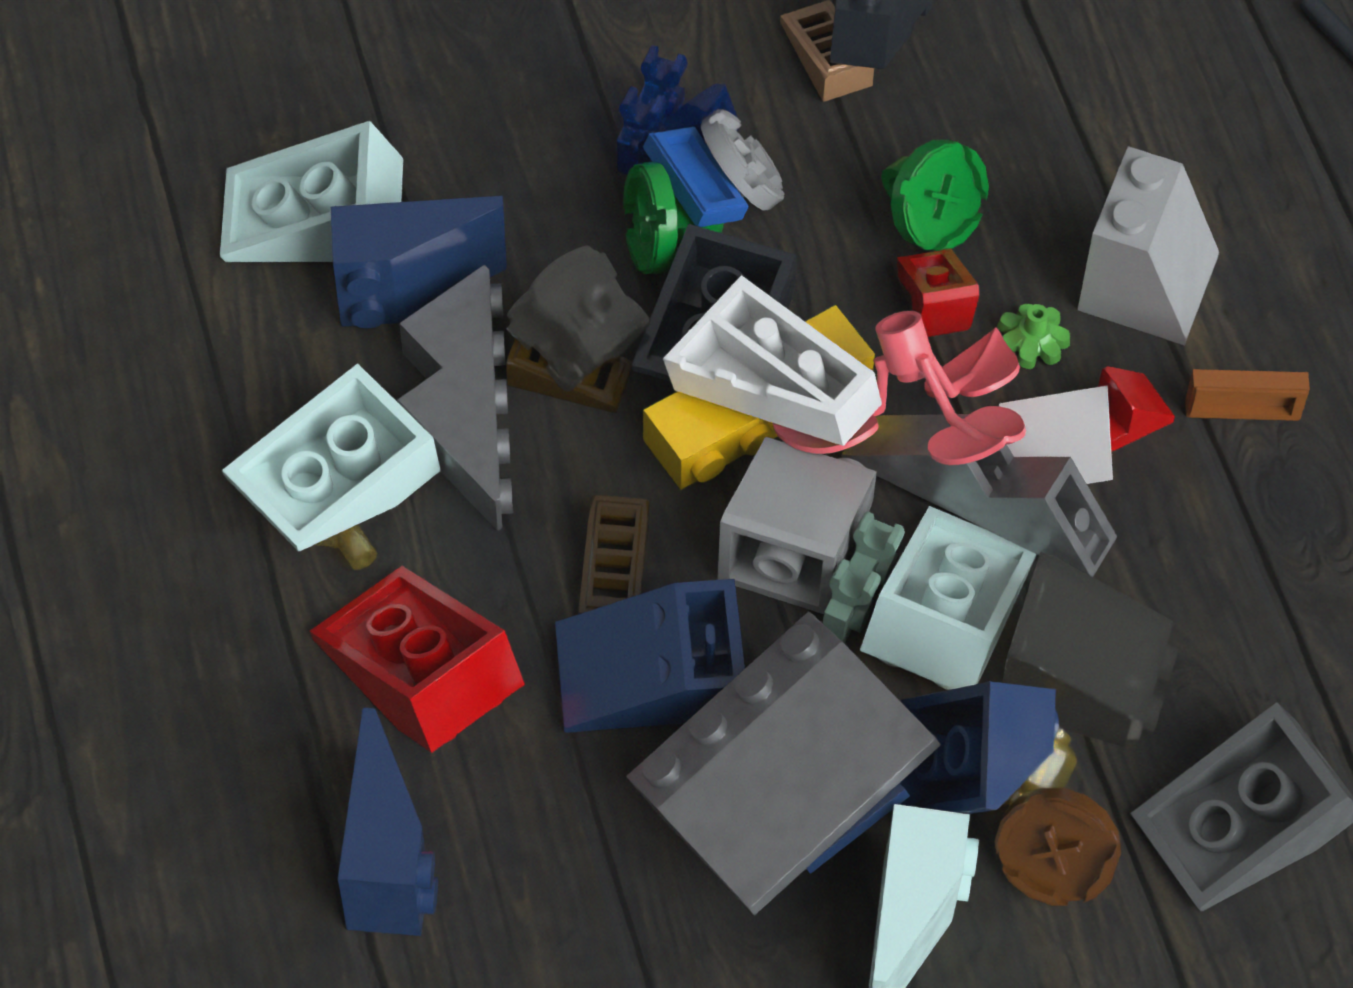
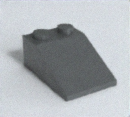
(1246, 809)

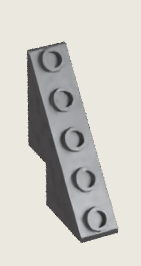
(460, 398)
(1023, 499)

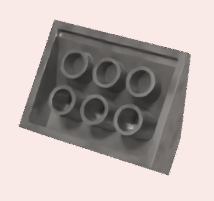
(782, 762)

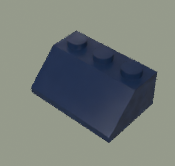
(988, 744)

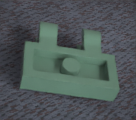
(857, 580)

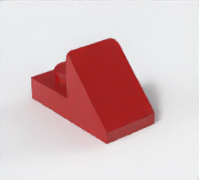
(940, 290)
(1133, 406)

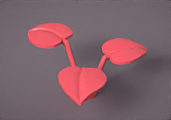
(971, 374)

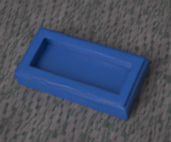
(696, 177)

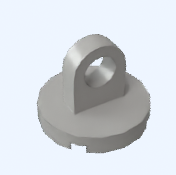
(743, 160)

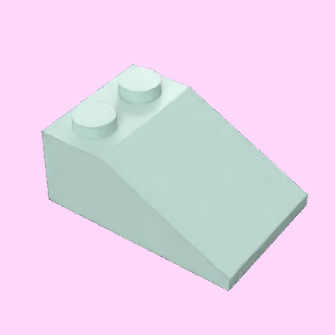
(283, 201)
(336, 461)
(947, 600)
(922, 878)

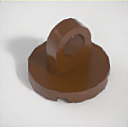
(1058, 846)

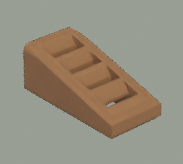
(828, 80)

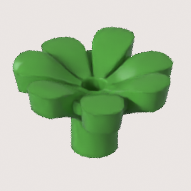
(1034, 333)

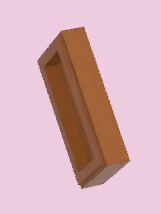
(1247, 394)

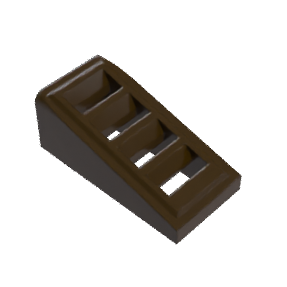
(535, 378)
(614, 522)

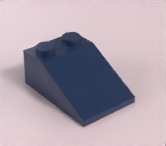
(409, 253)
(383, 864)

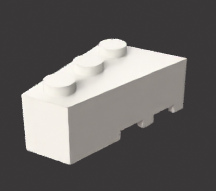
(773, 367)

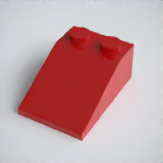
(421, 657)

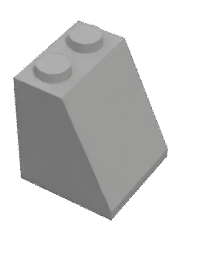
(1149, 250)
(793, 523)

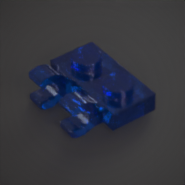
(656, 103)

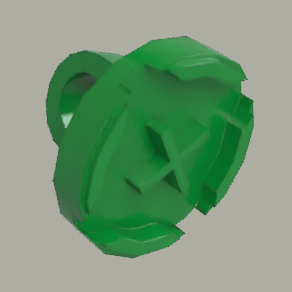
(937, 194)
(656, 218)

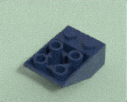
(649, 656)

